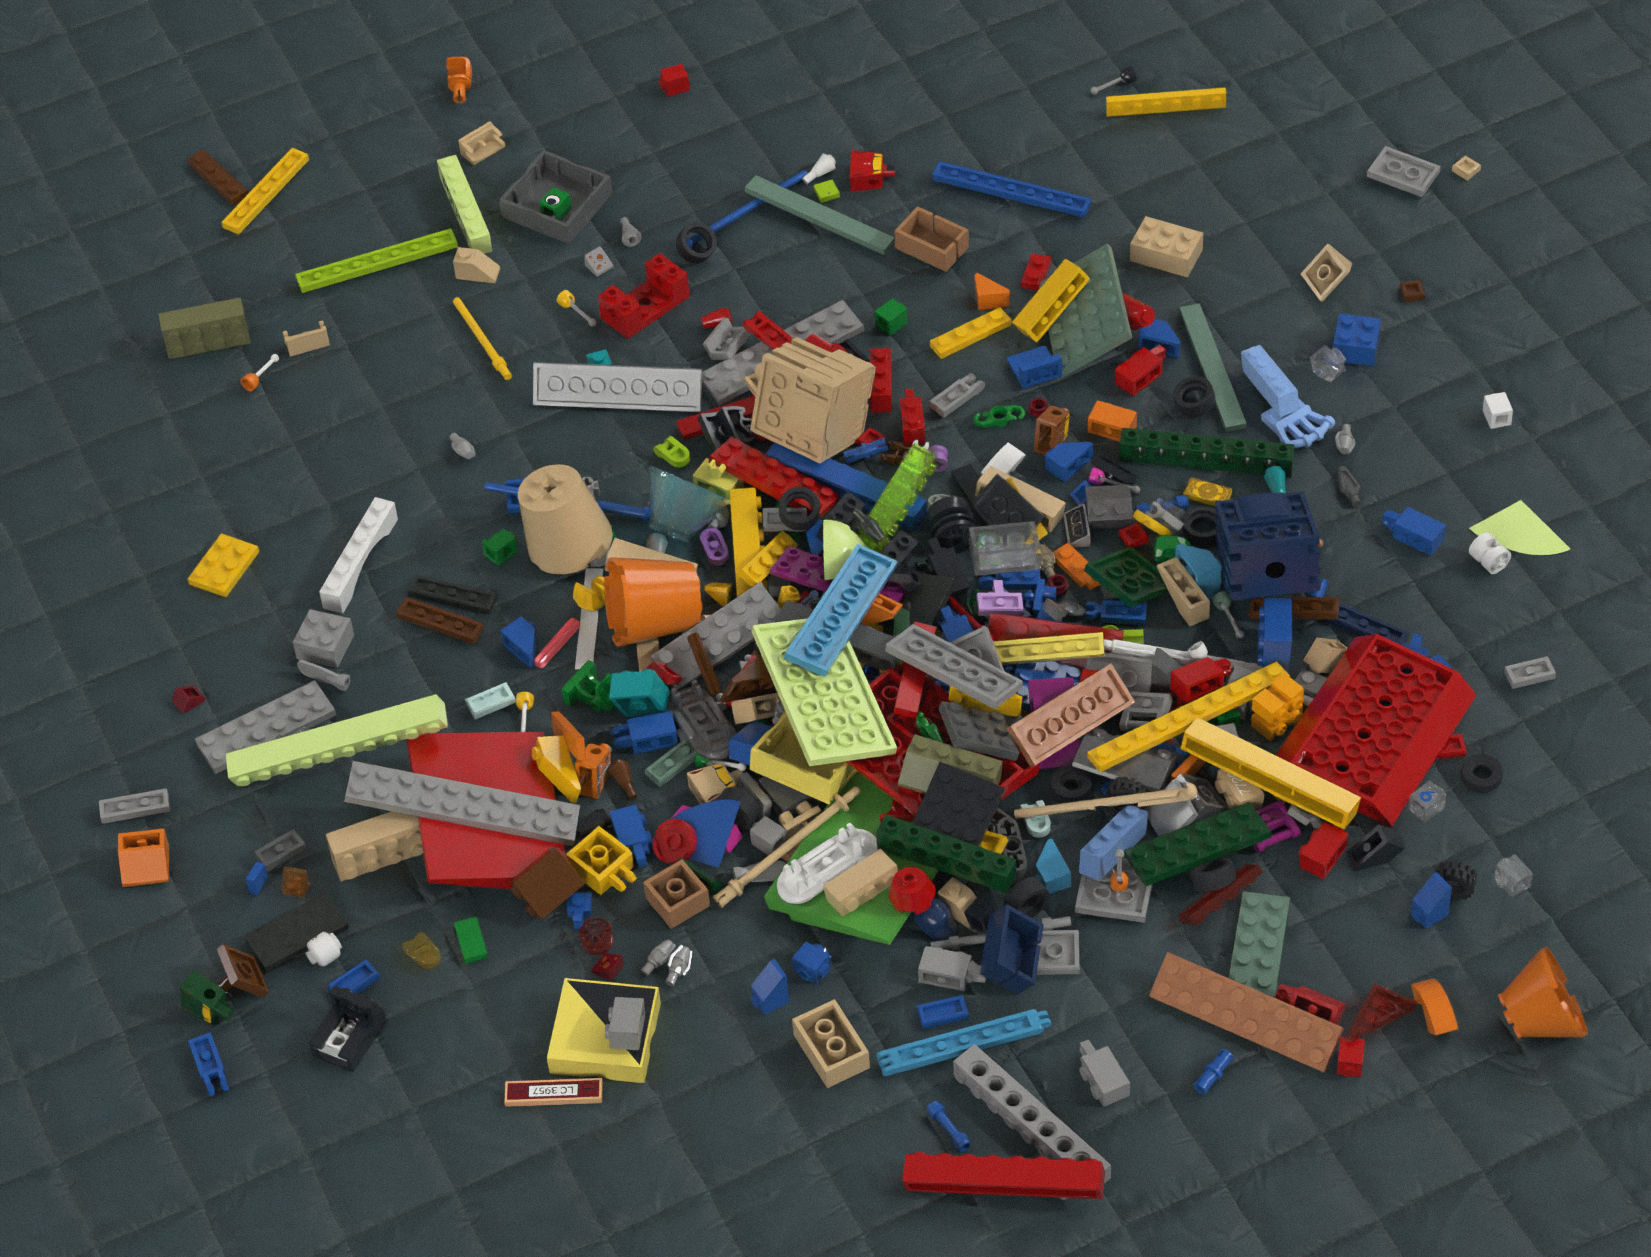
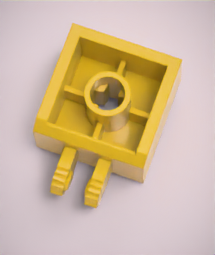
(602, 861)

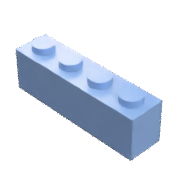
(1270, 380)

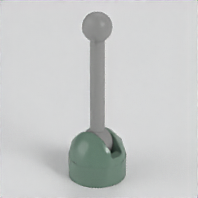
(1222, 602)

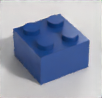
(1357, 338)

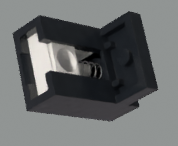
(350, 1022)

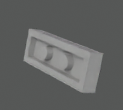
(134, 806)

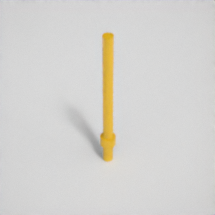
(498, 362)

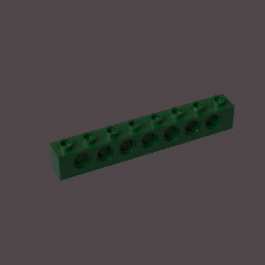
(1204, 452)

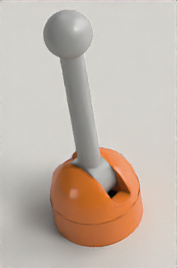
(1119, 876)

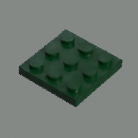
(1128, 576)

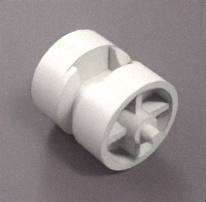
(1489, 553)

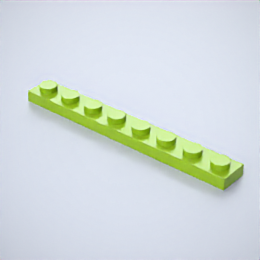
(376, 260)

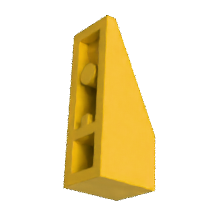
(1010, 707)
(556, 764)

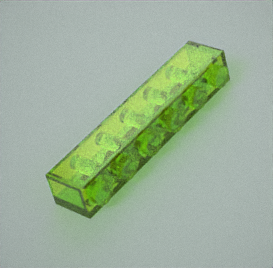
(900, 494)

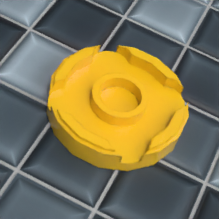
(1151, 523)

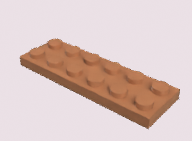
(1070, 715)

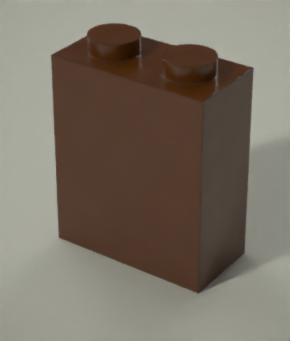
(546, 883)

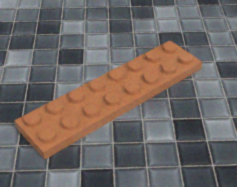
(1246, 1012)

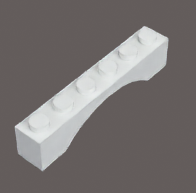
(341, 582)

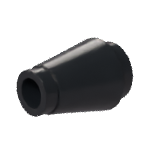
(591, 822)

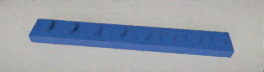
(1011, 189)

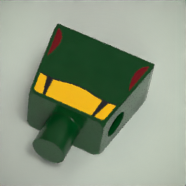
(204, 999)

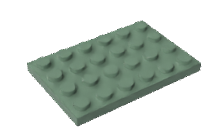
(1094, 318)

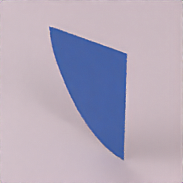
(712, 827)

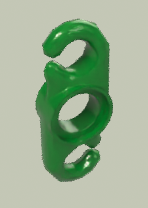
(1007, 411)
(928, 730)

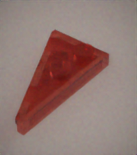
(1378, 1010)

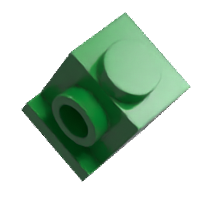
(500, 546)

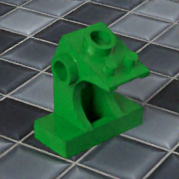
(584, 684)

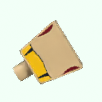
(711, 781)

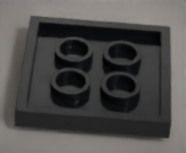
(958, 804)

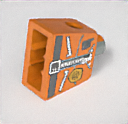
(596, 764)

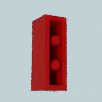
(882, 384)

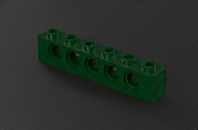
(946, 854)

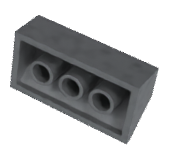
(1150, 767)

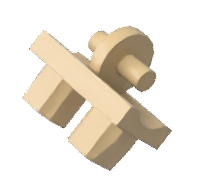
(806, 815)

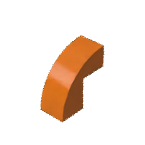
(1435, 1005)

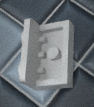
(725, 340)

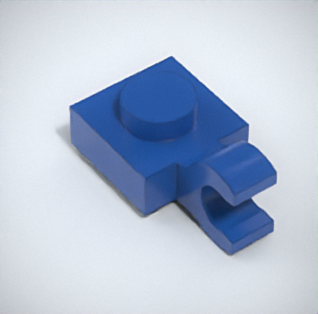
(579, 907)

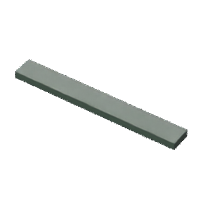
(819, 215)
(1212, 367)

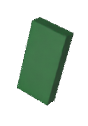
(470, 940)

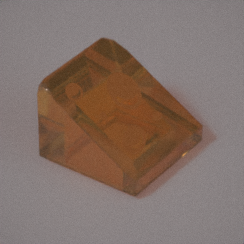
(295, 882)

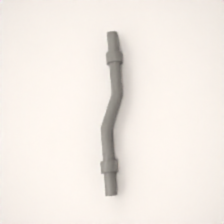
(955, 943)

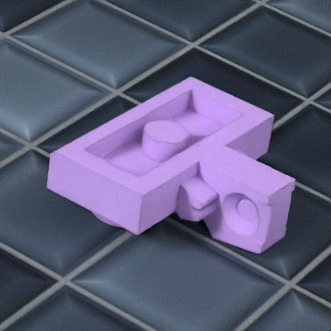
(999, 601)

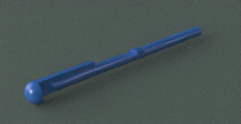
(744, 209)
(643, 513)

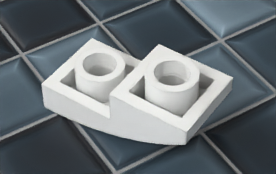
(1006, 459)

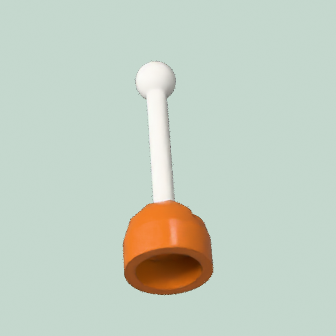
(251, 380)

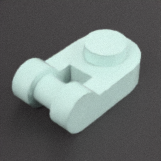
(1039, 825)

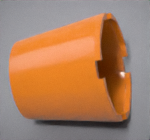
(650, 598)

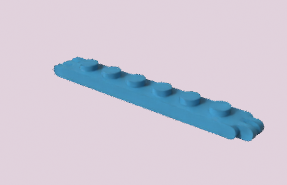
(958, 1041)

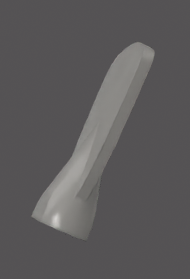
(324, 675)
(769, 874)

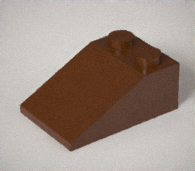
(750, 682)

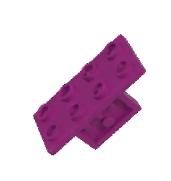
(1040, 693)

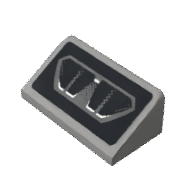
(1077, 527)

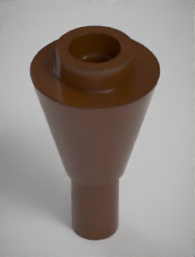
(621, 773)

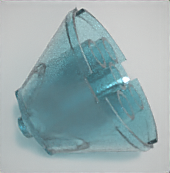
(680, 505)

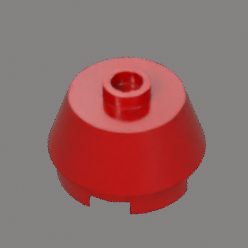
(911, 890)

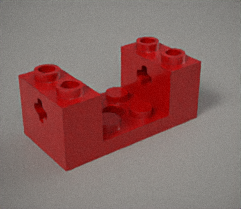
(663, 290)

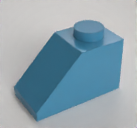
(1052, 869)

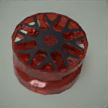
(596, 937)

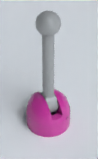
(1097, 477)

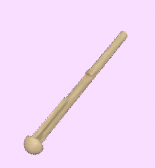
(1142, 799)

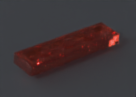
(1213, 900)

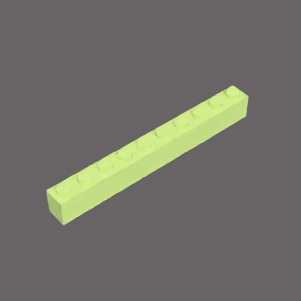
(336, 740)

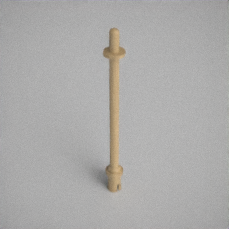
(737, 886)

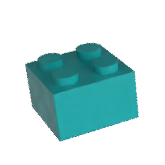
(639, 693)

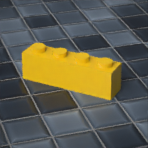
(1051, 300)

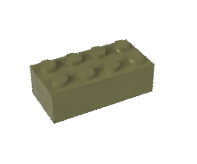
(204, 328)

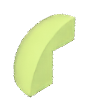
(837, 546)

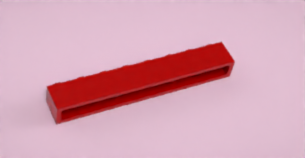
(1004, 1175)

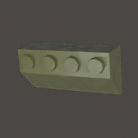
(925, 754)

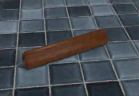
(704, 664)

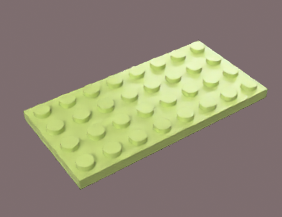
(830, 714)

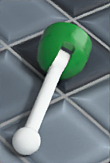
(702, 762)

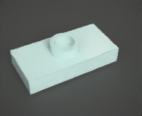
(490, 700)

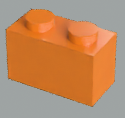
(1108, 420)

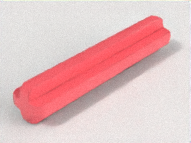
(556, 643)

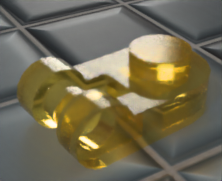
(426, 956)

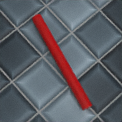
(956, 607)

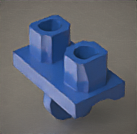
(1036, 600)

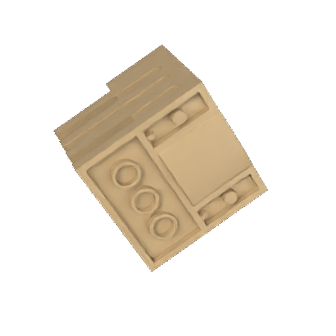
(812, 399)

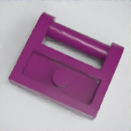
(1276, 817)

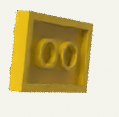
(223, 565)

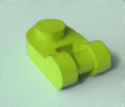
(677, 455)

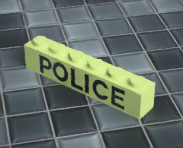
(464, 204)

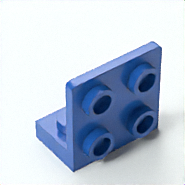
(1035, 366)

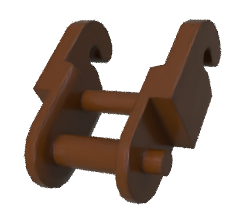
(895, 458)

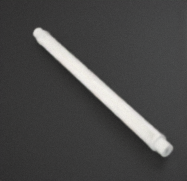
(1181, 657)

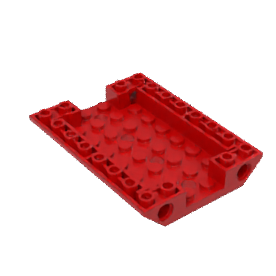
(1402, 736)

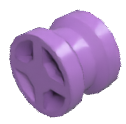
(941, 458)

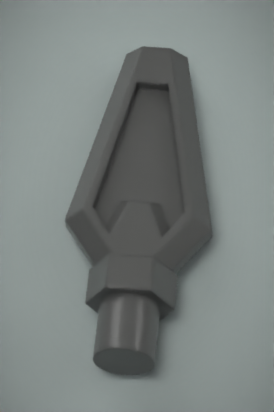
(1349, 486)

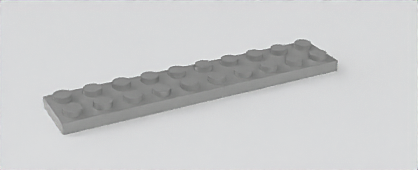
(462, 803)

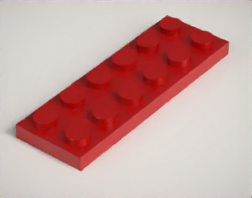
(770, 475)
(1012, 627)

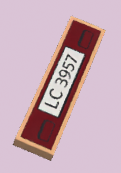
(553, 1092)

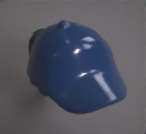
(936, 921)

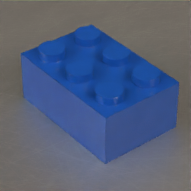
(1275, 632)

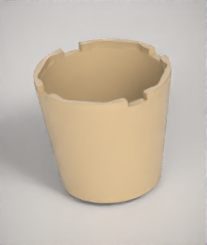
(562, 520)

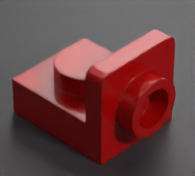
(667, 674)

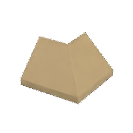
(1326, 271)

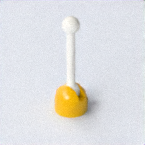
(524, 702)

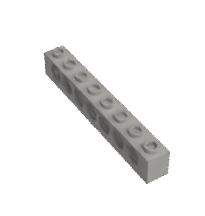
(1027, 1107)

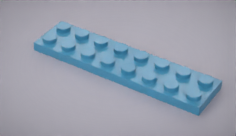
(840, 610)

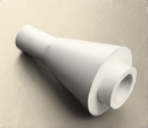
(825, 164)

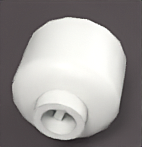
(323, 949)

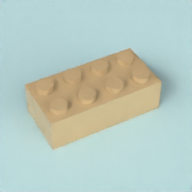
(374, 844)

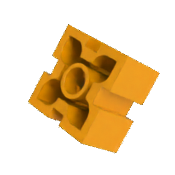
(1277, 707)

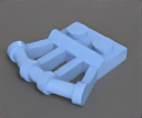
(1290, 421)

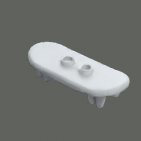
(809, 873)

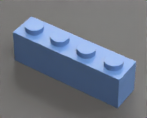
(1120, 833)

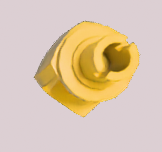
(589, 598)

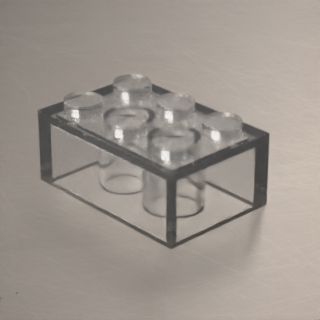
(1004, 548)

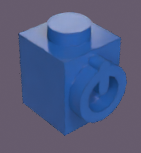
(812, 962)

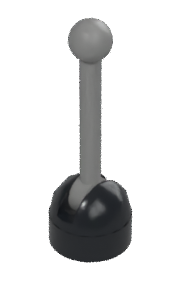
(1127, 76)

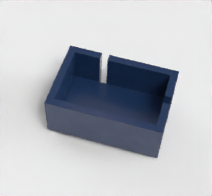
(1006, 938)

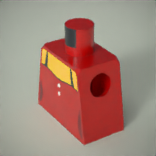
(868, 171)

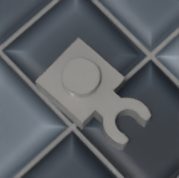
(1305, 817)

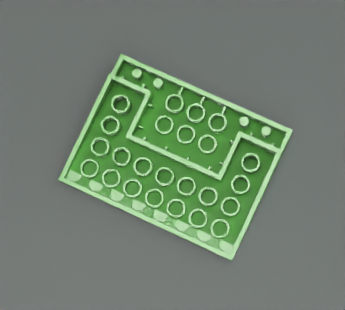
(875, 918)

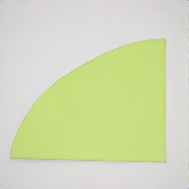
(1521, 531)

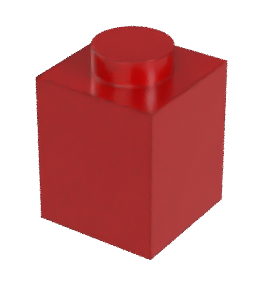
(674, 80)
(1350, 1057)

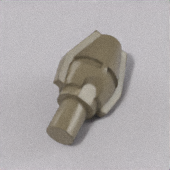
(1047, 561)

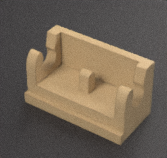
(481, 143)
(307, 340)

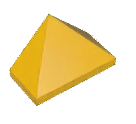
(720, 592)

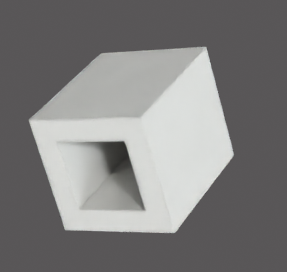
(1497, 410)

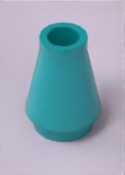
(1275, 479)

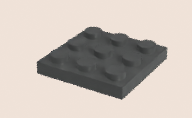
(978, 730)

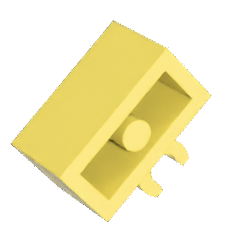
(716, 479)

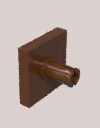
(241, 972)

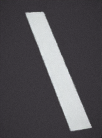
(588, 626)

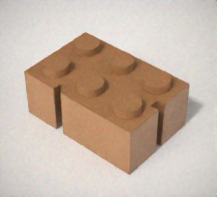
(935, 247)

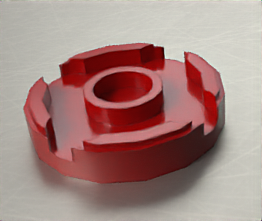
(674, 840)

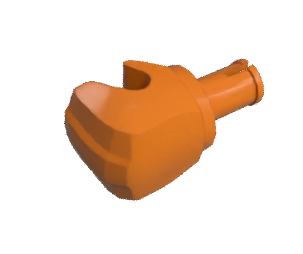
(459, 77)

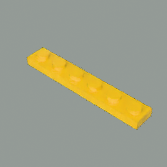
(1165, 102)
(265, 191)

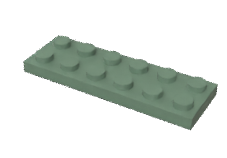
(1259, 941)

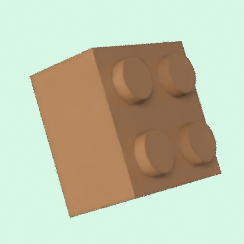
(676, 893)

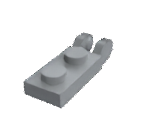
(956, 395)

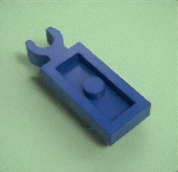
(1117, 612)

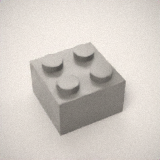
(323, 638)

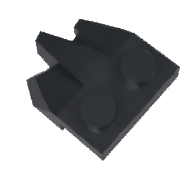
(725, 424)

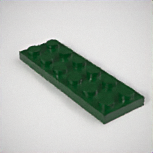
(1197, 844)

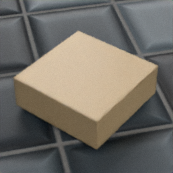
(1466, 168)

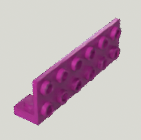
(809, 571)

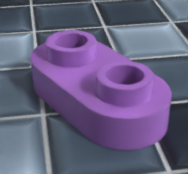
(717, 550)

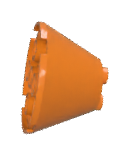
(1540, 1002)

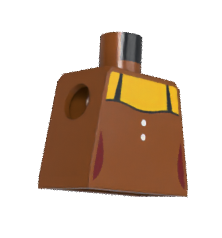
(1052, 424)

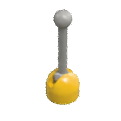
(566, 300)

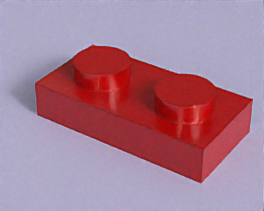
(1035, 271)

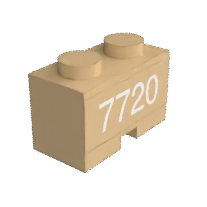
(1238, 791)

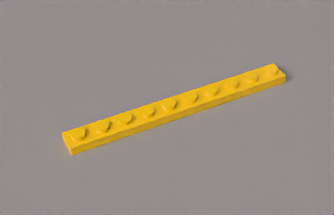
(1179, 720)

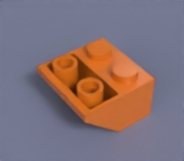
(143, 857)

